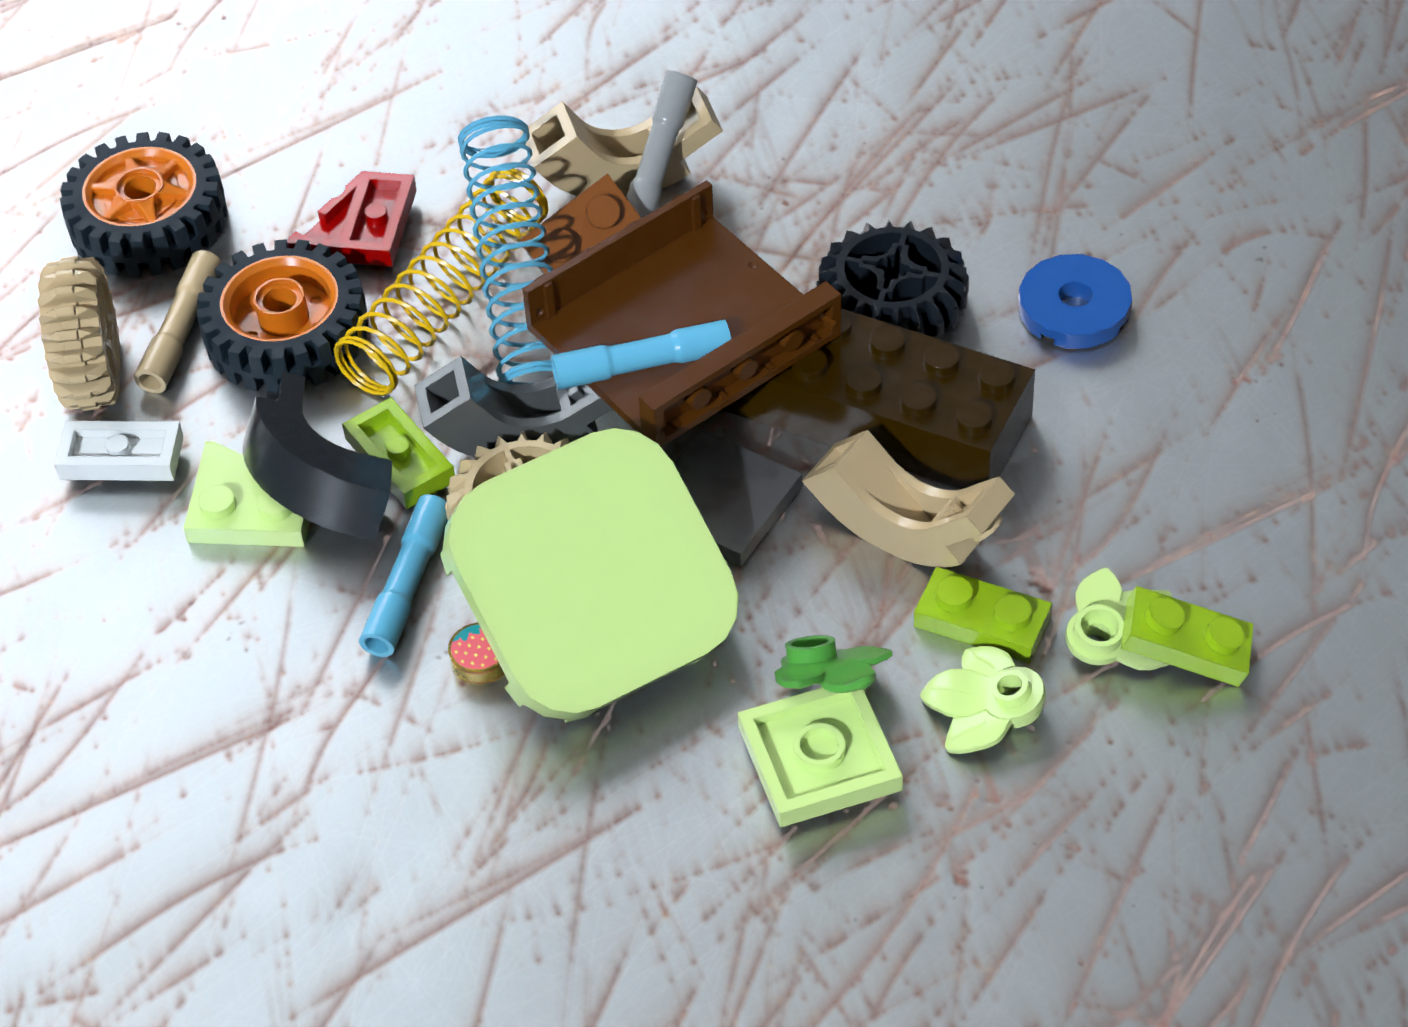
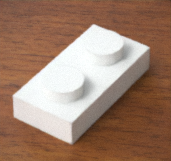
(119, 450)

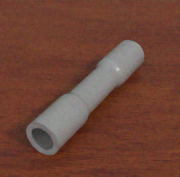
(667, 121)

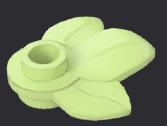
(1102, 613)
(980, 699)

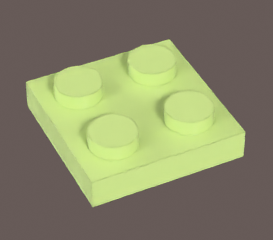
(819, 753)

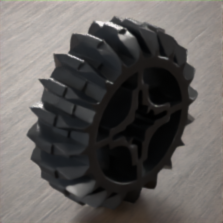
(899, 277)

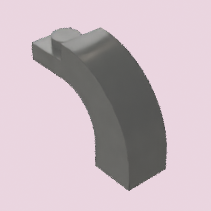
(472, 410)

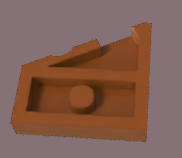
(583, 223)

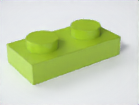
(393, 435)
(982, 614)
(1187, 636)

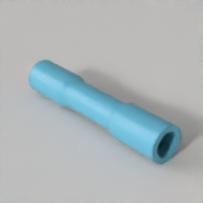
(604, 362)
(394, 602)

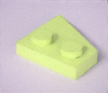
(234, 509)

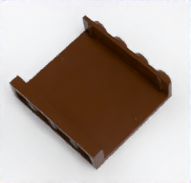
(671, 275)

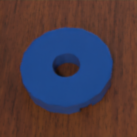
(1077, 277)

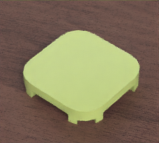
(590, 573)

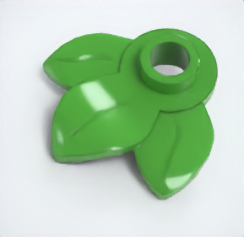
(817, 661)

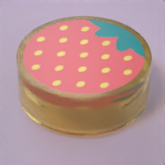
(473, 657)

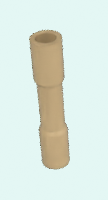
(167, 345)

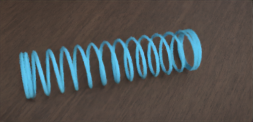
(488, 124)

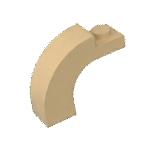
(578, 154)
(899, 512)

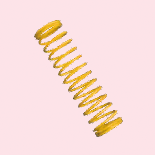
(376, 354)

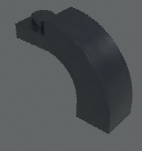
(308, 472)

